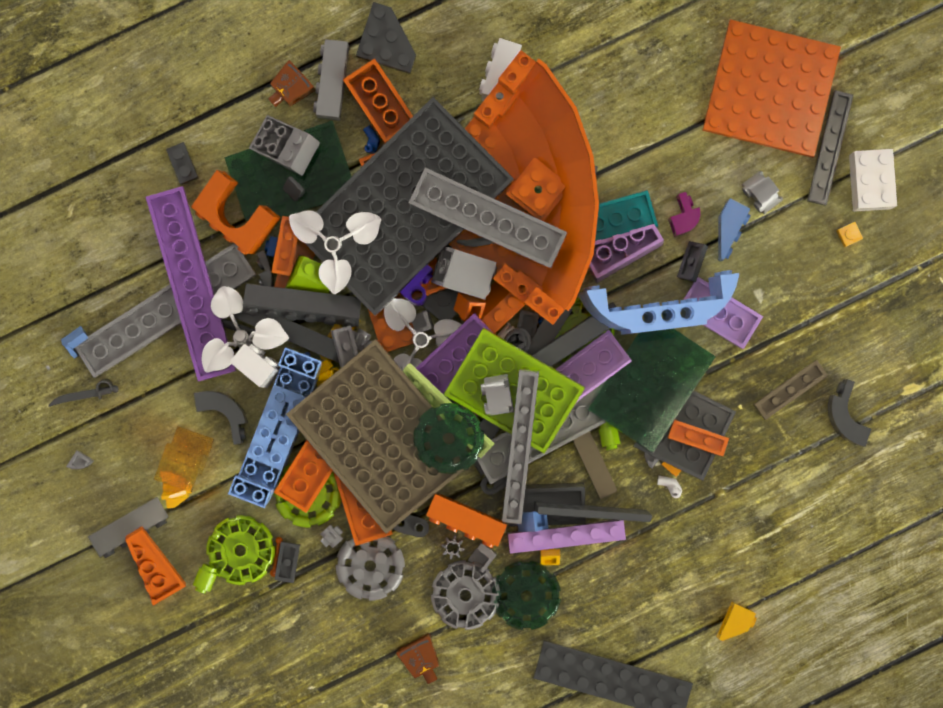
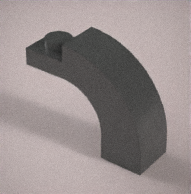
(228, 406)
(840, 417)

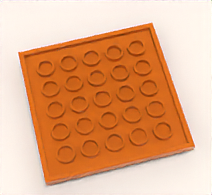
(771, 88)

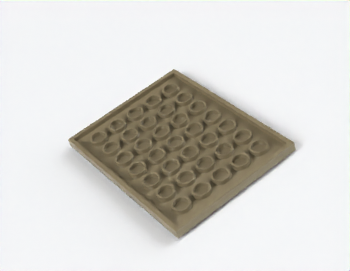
(365, 432)

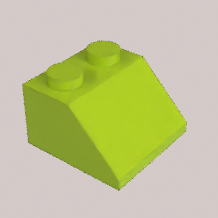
(306, 276)

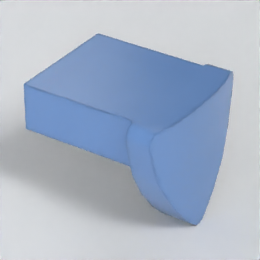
(73, 340)

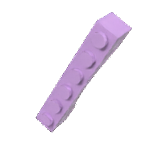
(567, 536)

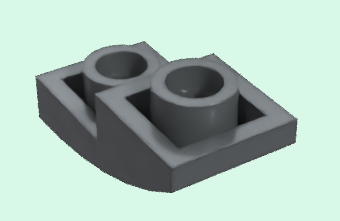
(264, 263)

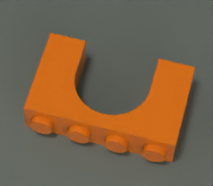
(211, 206)

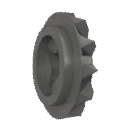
(521, 335)

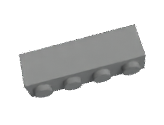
(331, 84)

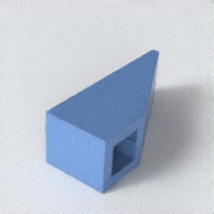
(729, 224)

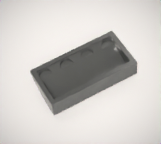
(555, 493)

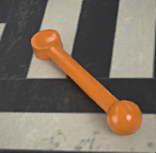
(278, 540)

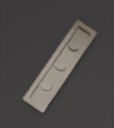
(790, 390)

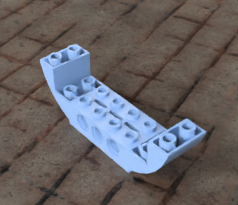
(692, 311)
(275, 431)

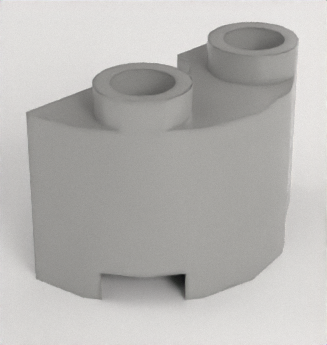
(762, 191)
(497, 395)

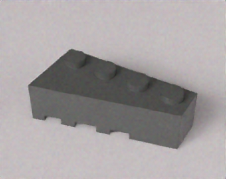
(114, 534)

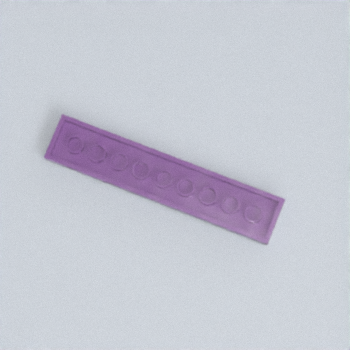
(187, 274)

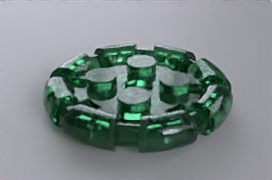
(443, 449)
(531, 584)

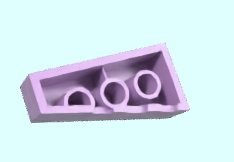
(623, 249)

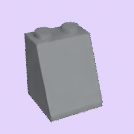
(464, 272)

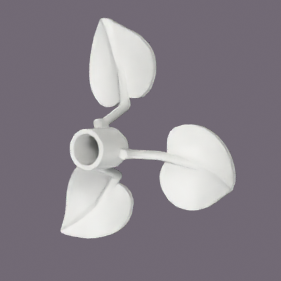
(335, 273)
(400, 314)
(267, 334)

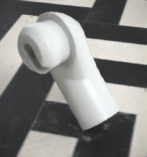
(672, 485)

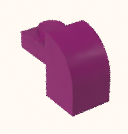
(687, 219)

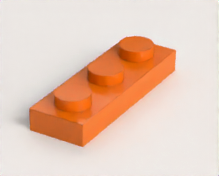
(284, 249)
(698, 438)

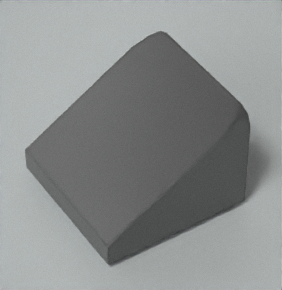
(293, 189)

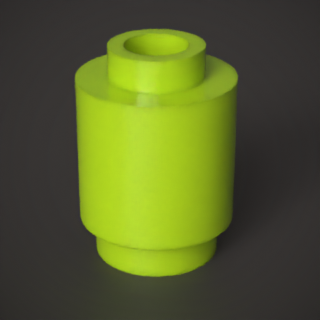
(609, 436)
(205, 578)

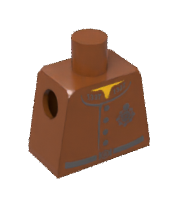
(290, 86)
(420, 658)

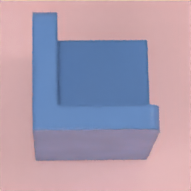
(533, 522)

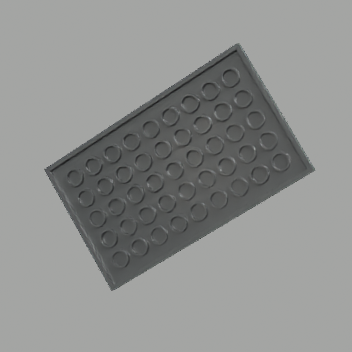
(384, 186)

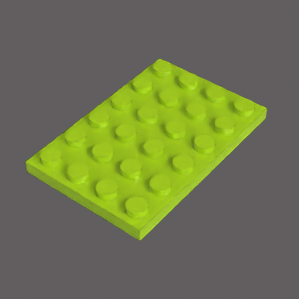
(496, 357)

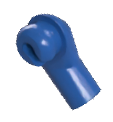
(373, 140)

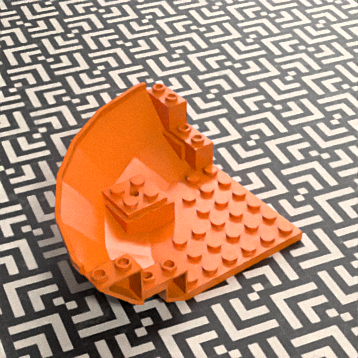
(541, 144)

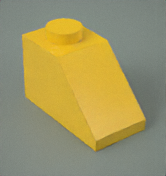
(736, 621)

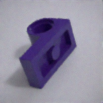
(423, 276)

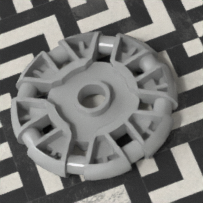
(373, 577)
(453, 595)

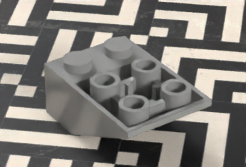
(284, 145)

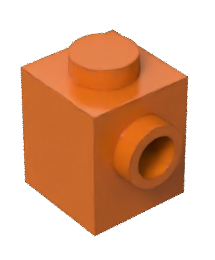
(468, 305)

